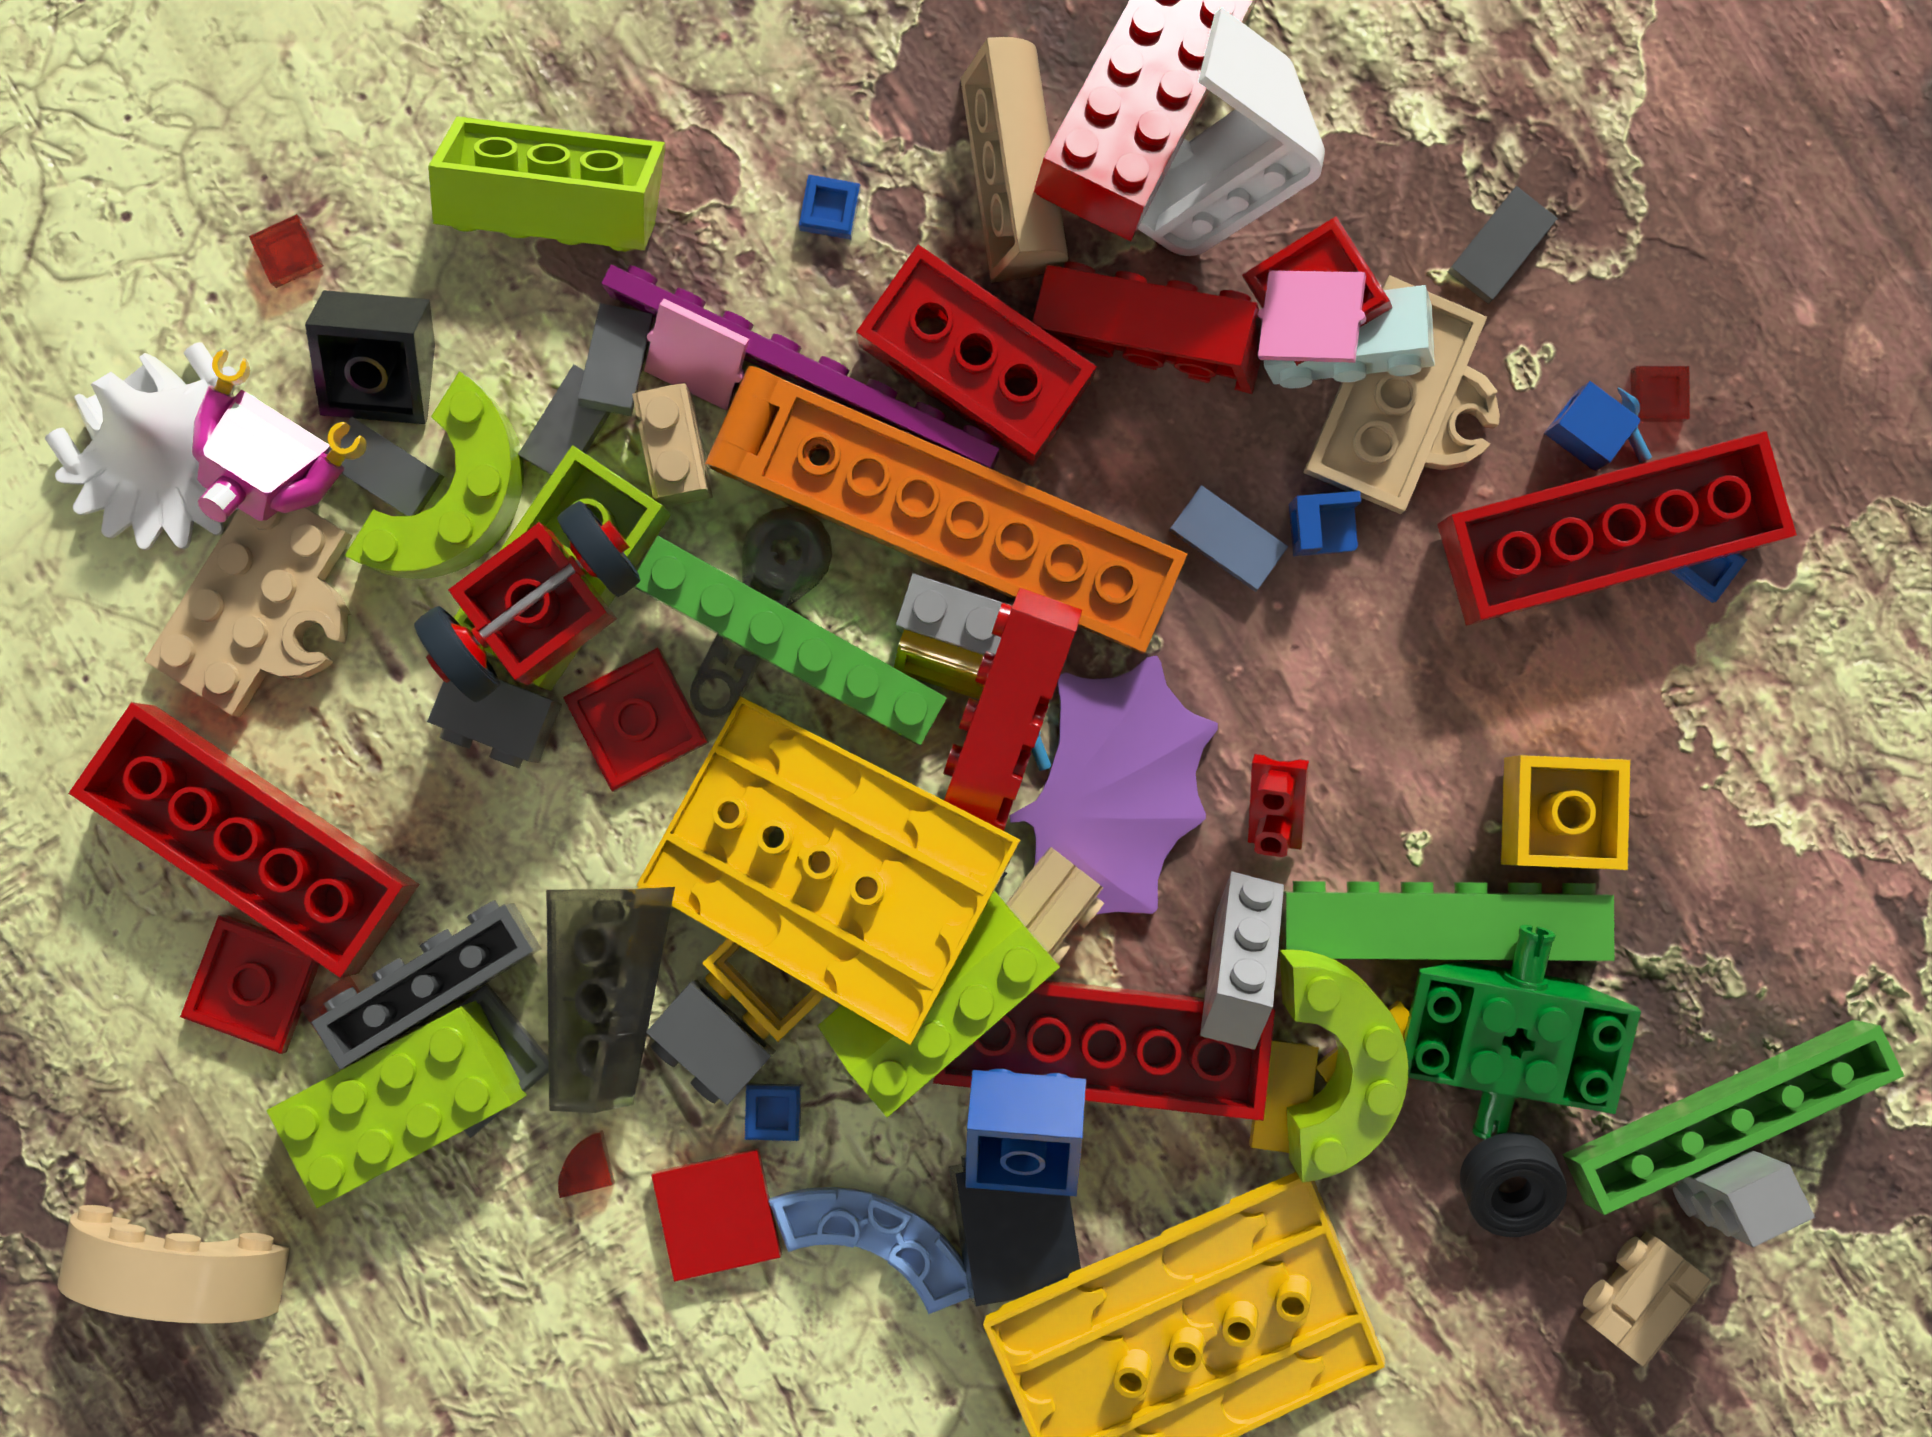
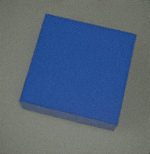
(830, 207)
(1711, 577)
(773, 1112)

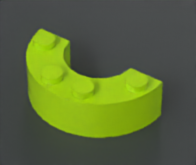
(473, 510)
(1370, 1070)

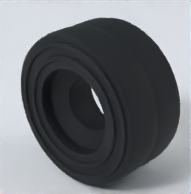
(1520, 1211)

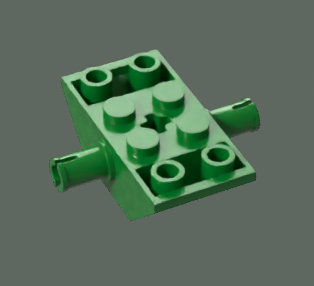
(1568, 1040)

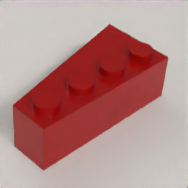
(1152, 322)
(1011, 706)

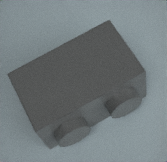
(507, 720)
(709, 1043)

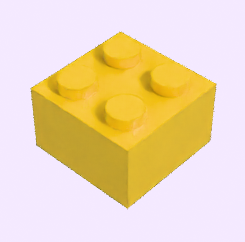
(1565, 812)

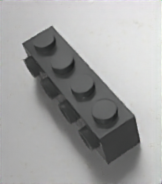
(426, 985)

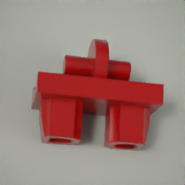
(1277, 805)

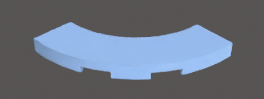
(879, 1226)

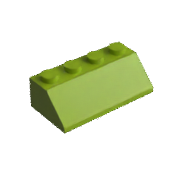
(546, 183)
(988, 980)

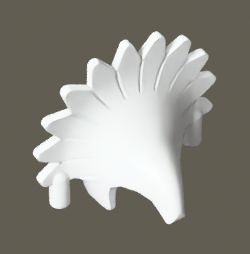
(141, 451)

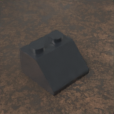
(372, 356)

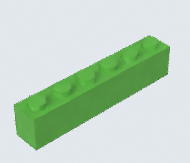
(788, 641)
(1444, 924)
(1732, 1115)

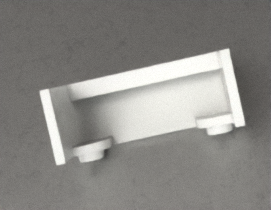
(1246, 158)

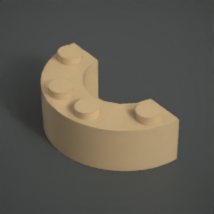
(172, 1278)

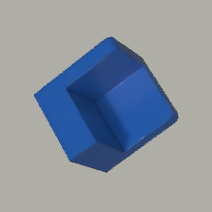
(1592, 426)
(1324, 523)

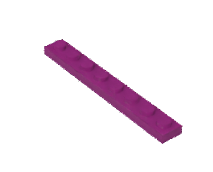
(823, 377)

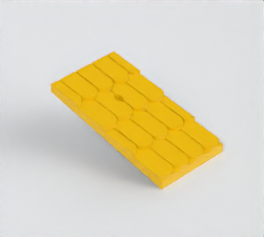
(863, 890)
(1194, 1327)

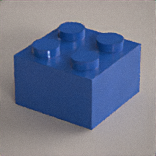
(1025, 1132)

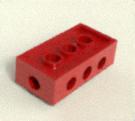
(975, 319)

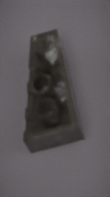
(601, 990)

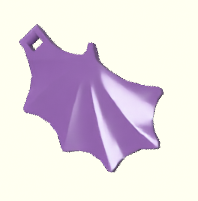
(1120, 782)

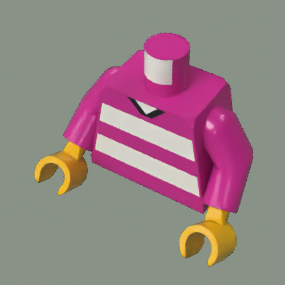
(258, 456)

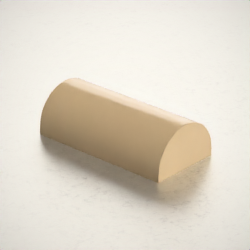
(1007, 150)

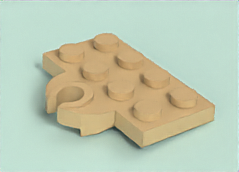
(1396, 425)
(254, 607)

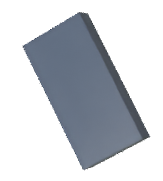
(1228, 538)

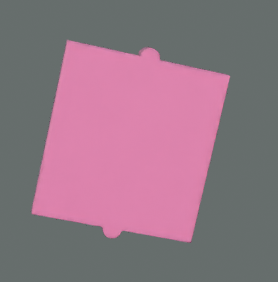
(1312, 316)
(696, 353)

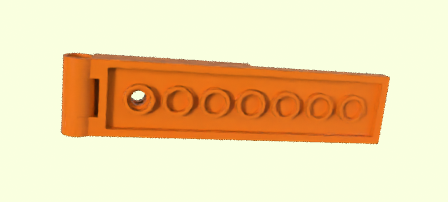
(943, 508)

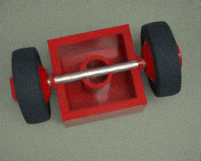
(529, 604)

